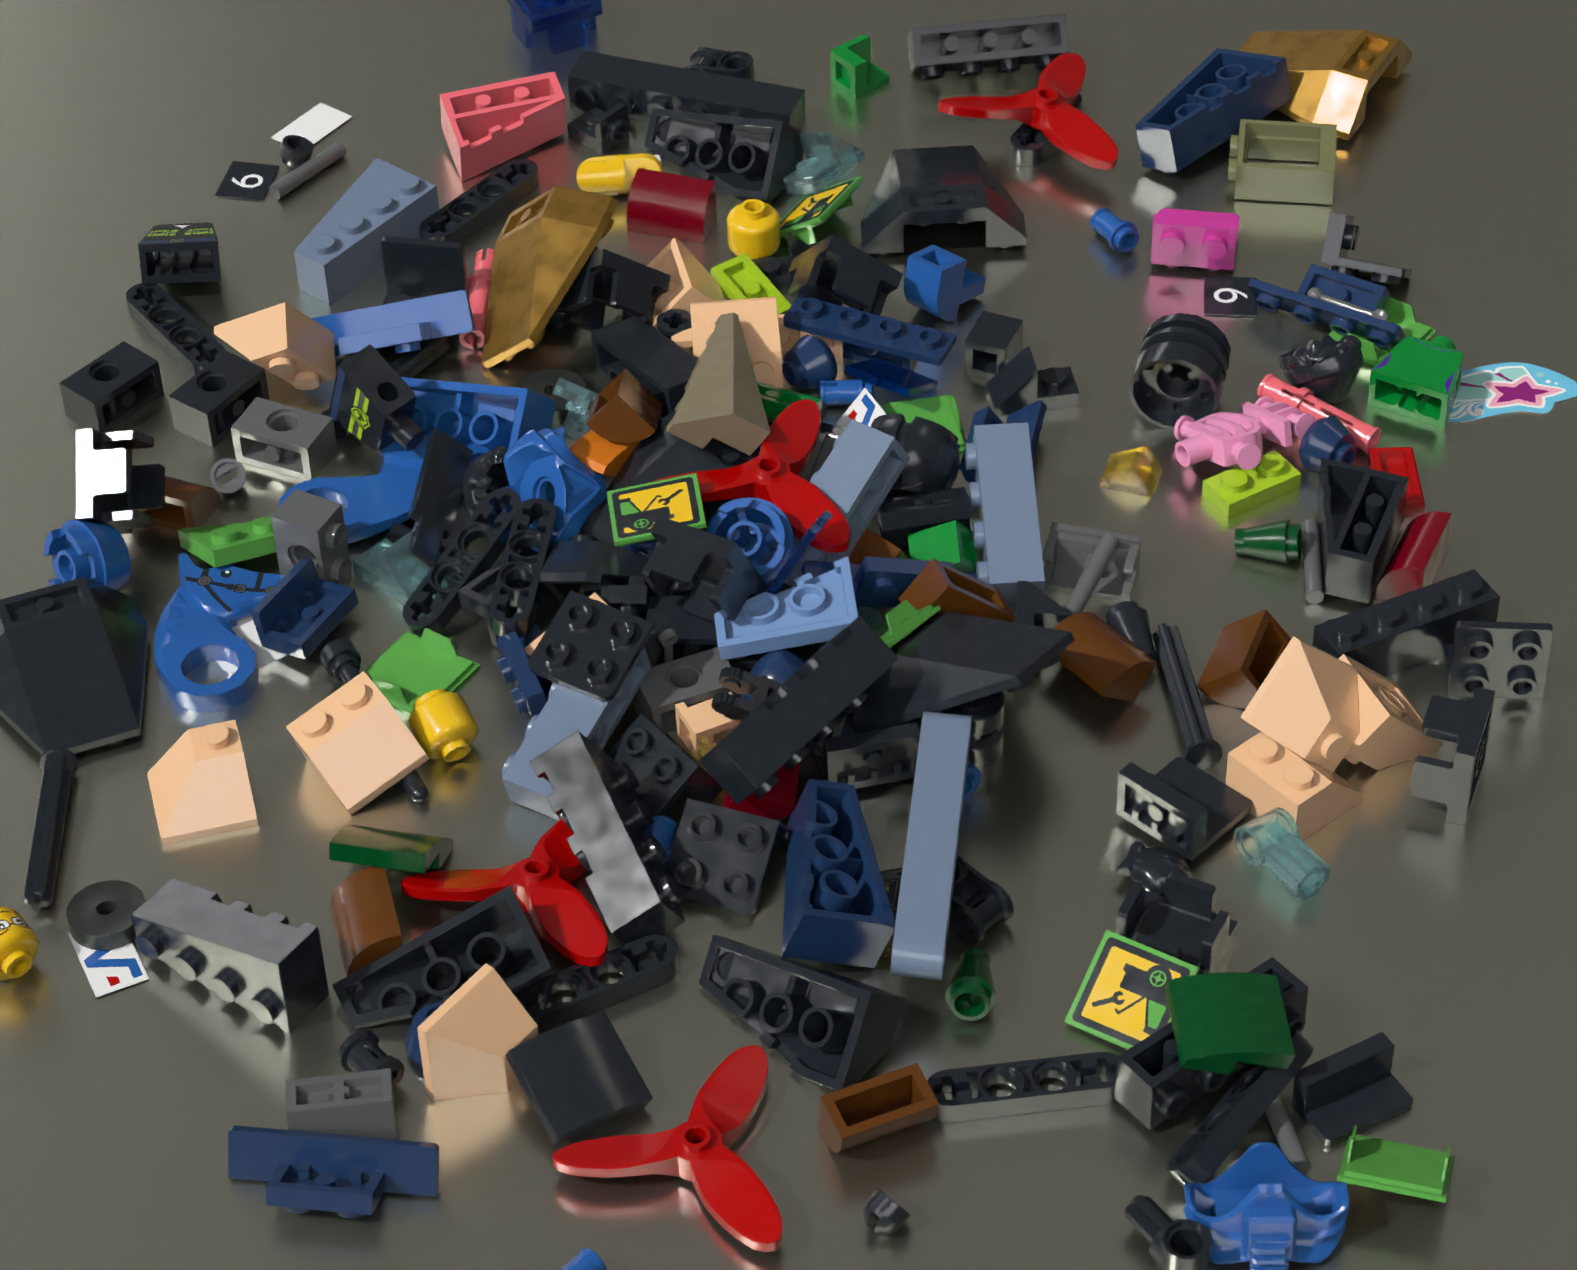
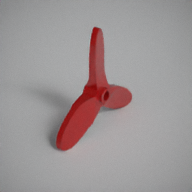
(1048, 110)
(776, 478)
(543, 887)
(699, 1152)

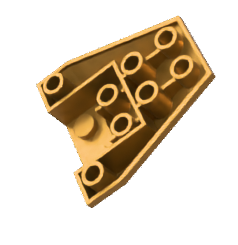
(1331, 71)
(537, 263)

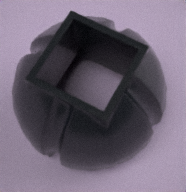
(931, 450)

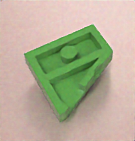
(229, 542)

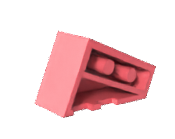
(501, 121)

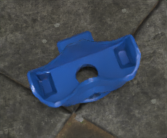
(547, 469)
(1268, 1211)

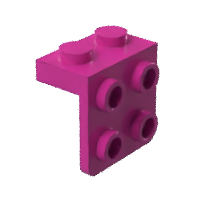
(1194, 238)

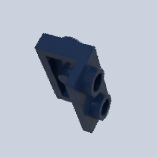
(301, 611)

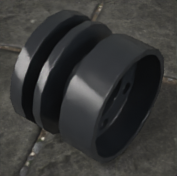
(1179, 369)

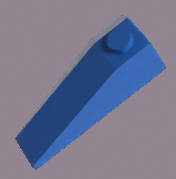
(479, 413)

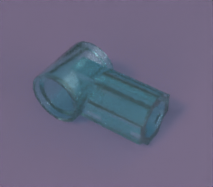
(1277, 845)

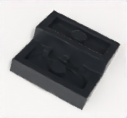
(578, 1077)

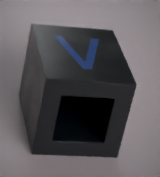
(992, 344)

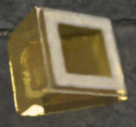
(1132, 471)

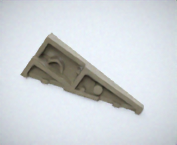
(722, 394)

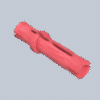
(479, 290)
(1365, 435)

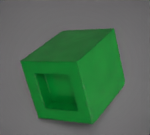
(853, 68)
(945, 543)

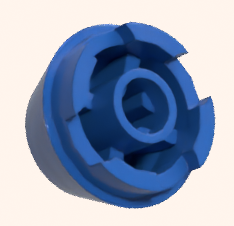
(758, 530)
(88, 552)

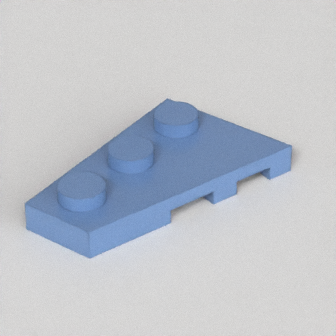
(795, 617)

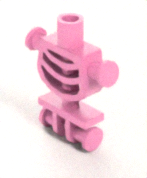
(1238, 437)

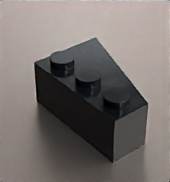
(1358, 526)

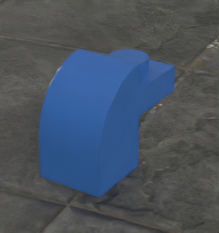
(939, 282)

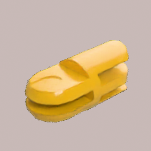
(613, 173)

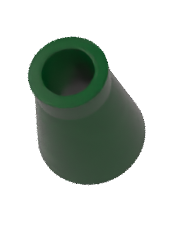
(1271, 541)
(972, 987)

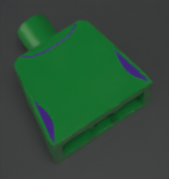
(1418, 379)

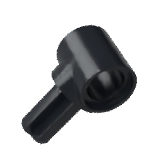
(1175, 1243)

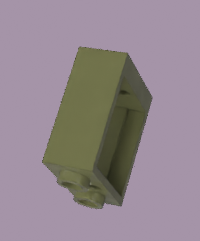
(1283, 142)

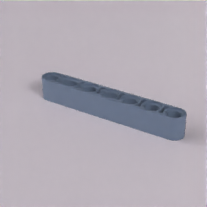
(931, 847)

